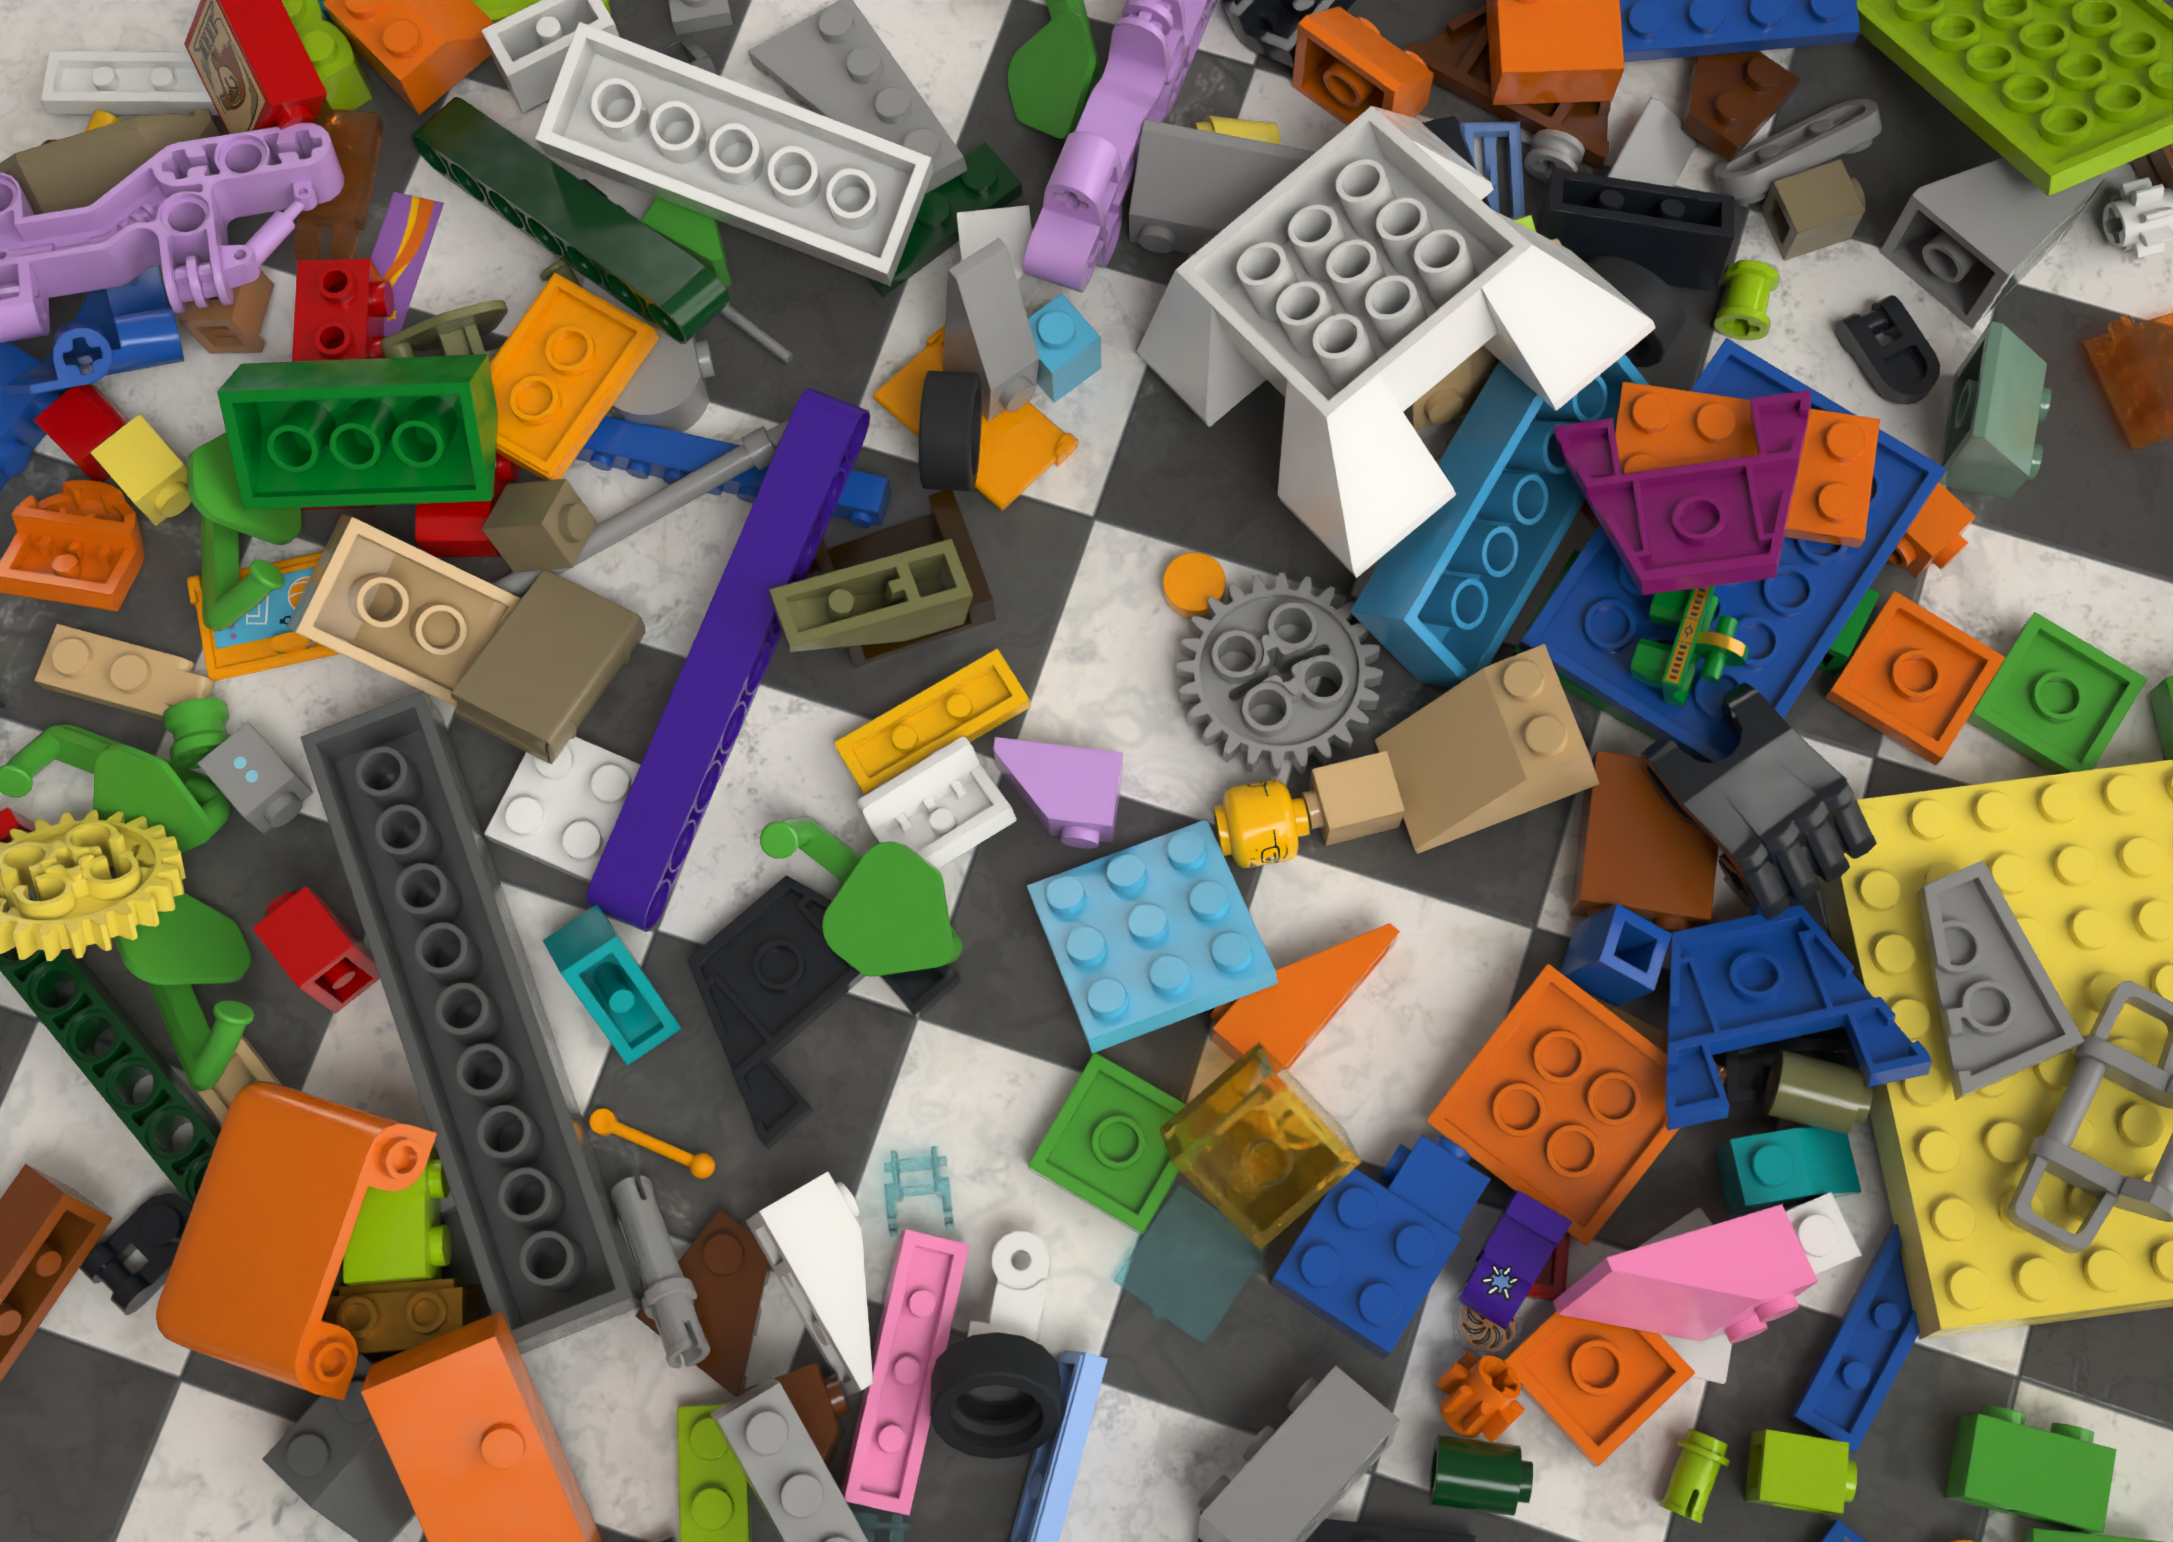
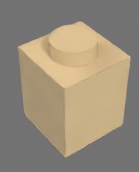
(1354, 798)

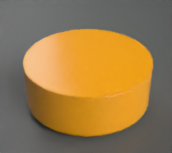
(1191, 582)

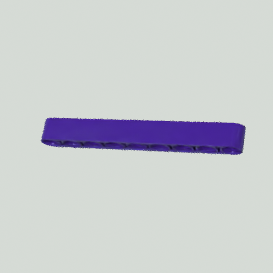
(727, 661)

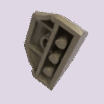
(91, 163)

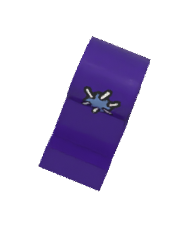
(1512, 1258)

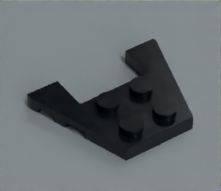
(771, 980)

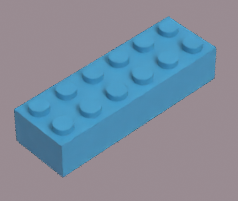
(1468, 569)

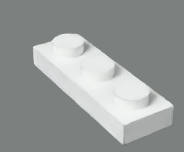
(123, 83)

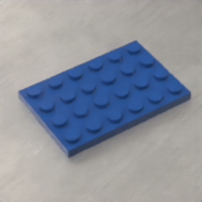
(1784, 620)

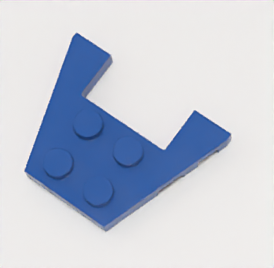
(1764, 984)

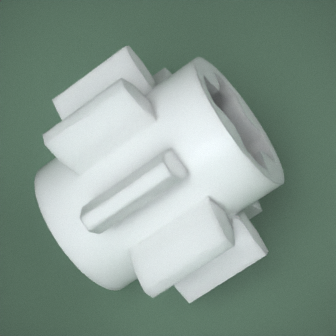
(2140, 218)

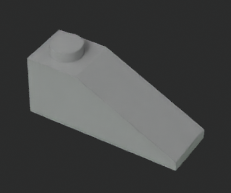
(990, 330)

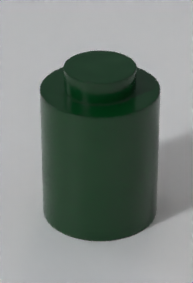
(1479, 1475)

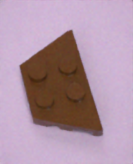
(1463, 66)

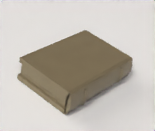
(547, 666)

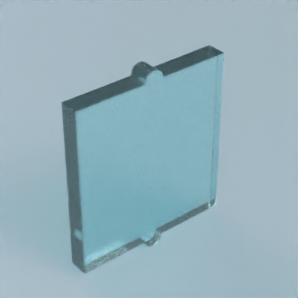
(1190, 1265)

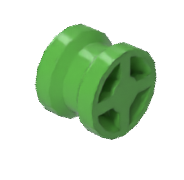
(196, 729)

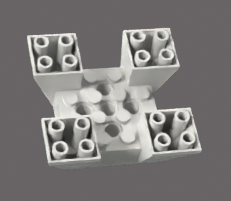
(1358, 299)

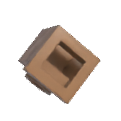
(233, 326)

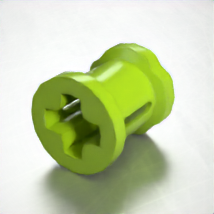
(1746, 300)

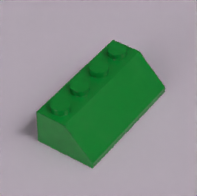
(362, 431)

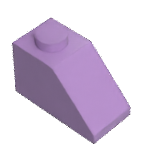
(1065, 787)

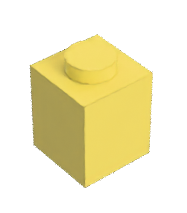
(145, 470)

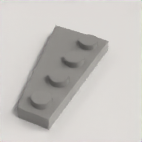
(851, 77)

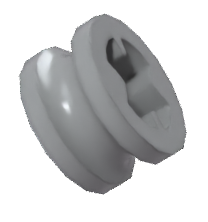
(1555, 151)

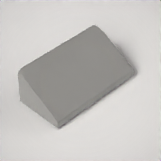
(1655, 148)

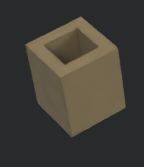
(1813, 209)
(539, 525)

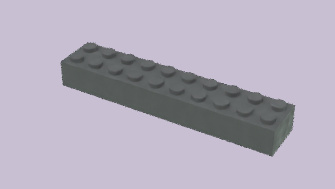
(472, 1023)

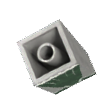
(1981, 234)

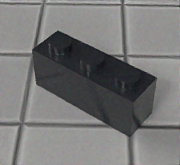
(1660, 227)

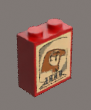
(254, 65)

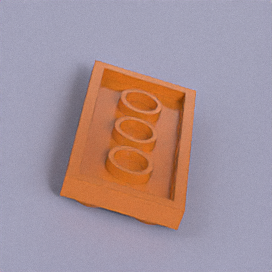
(1683, 428)

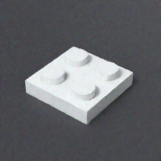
(564, 808)

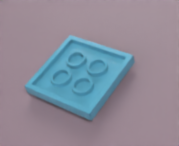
(1151, 935)

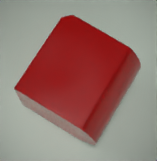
(79, 424)

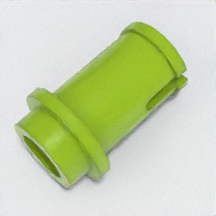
(1694, 1475)

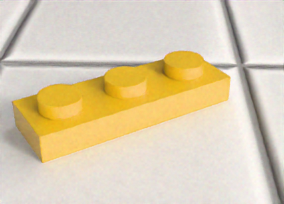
(954, 708)

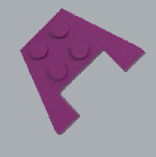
(1699, 519)

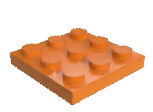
(1562, 1103)

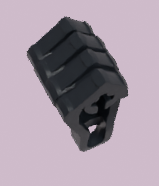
(1766, 806)

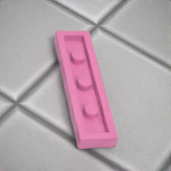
(908, 1341)

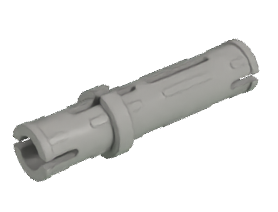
(666, 1290)

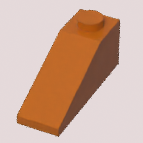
(1303, 1001)

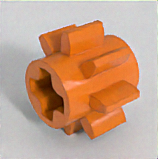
(1480, 1396)

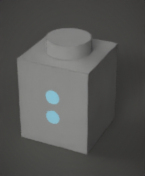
(256, 779)

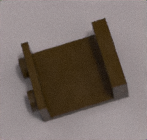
(941, 525)

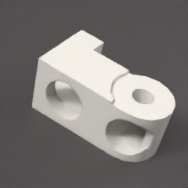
(1021, 1289)

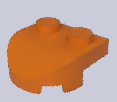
(74, 547)

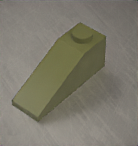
(876, 601)

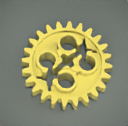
(74, 886)

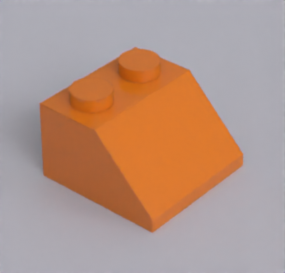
(415, 44)
(1350, 67)

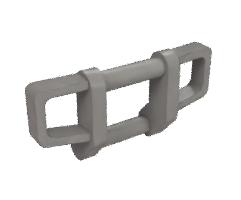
(2054, 1152)

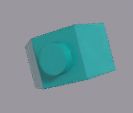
(611, 984)
(1785, 1168)

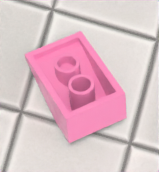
(1699, 1282)

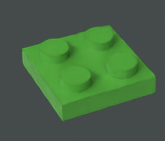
(2056, 698)
(1111, 1144)

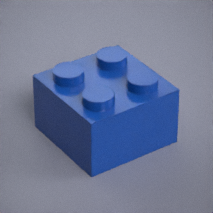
(1365, 1262)

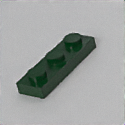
(982, 187)

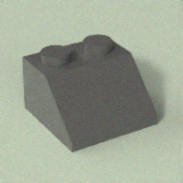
(343, 1467)

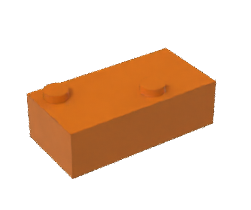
(1554, 50)
(476, 1441)

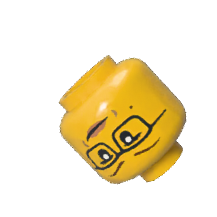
(1260, 823)

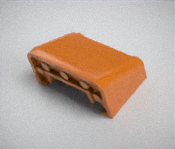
(276, 1230)

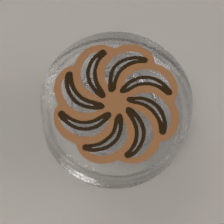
(1483, 1337)

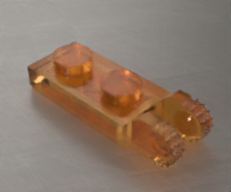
(357, 146)

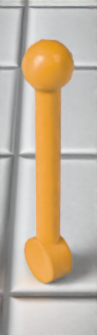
(606, 1123)

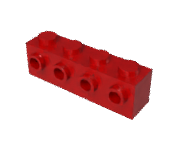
(340, 314)

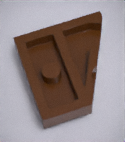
(1734, 98)
(729, 1286)

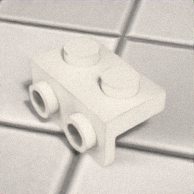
(938, 805)

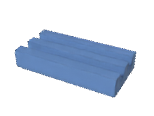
(1489, 132)

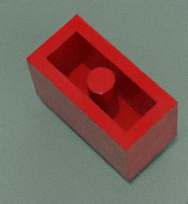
(317, 948)

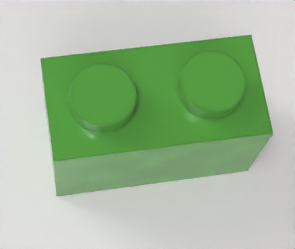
(2031, 1472)

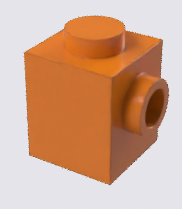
(1933, 534)

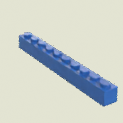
(674, 454)

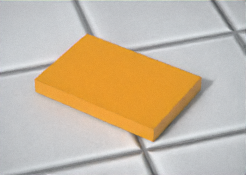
(563, 375)

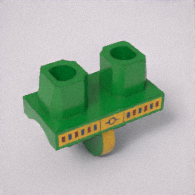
(1675, 666)

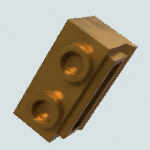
(403, 1313)

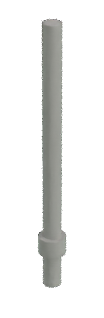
(756, 450)

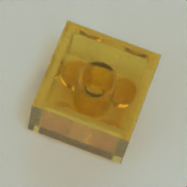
(1259, 1146)

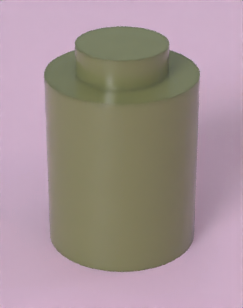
(1816, 1092)

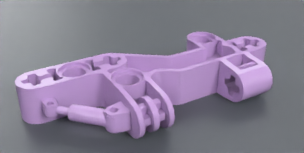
(1087, 187)
(165, 215)

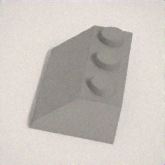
(1199, 183)

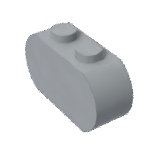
(670, 382)

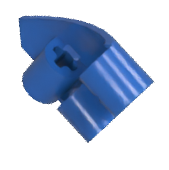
(111, 335)

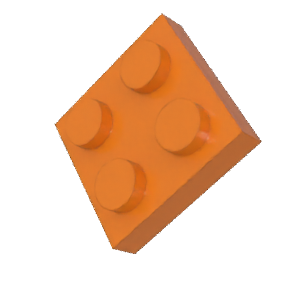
(1915, 678)
(1597, 1379)

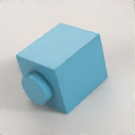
(1066, 347)

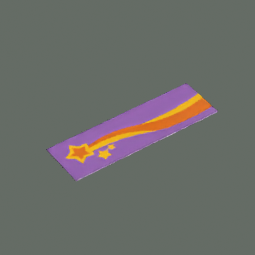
(403, 250)

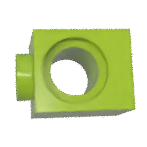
(1800, 1472)

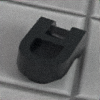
(1900, 370)
(156, 1233)

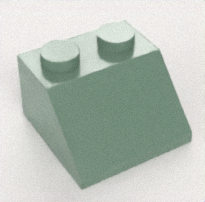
(1995, 416)

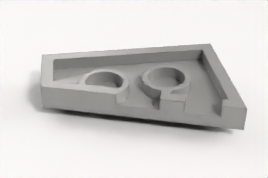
(1988, 983)

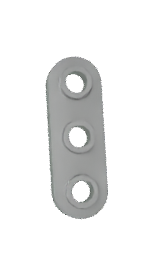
(1806, 145)

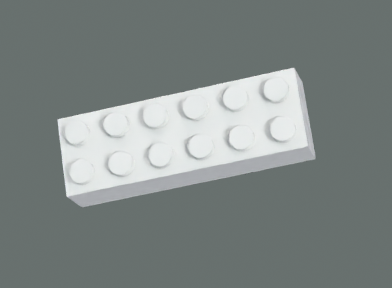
(734, 154)

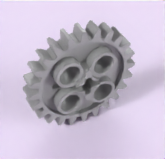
(1308, 720)

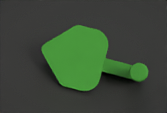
(1055, 71)
(218, 499)
(127, 782)
(891, 902)
(187, 949)

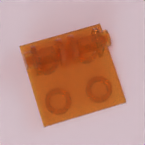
(2137, 376)

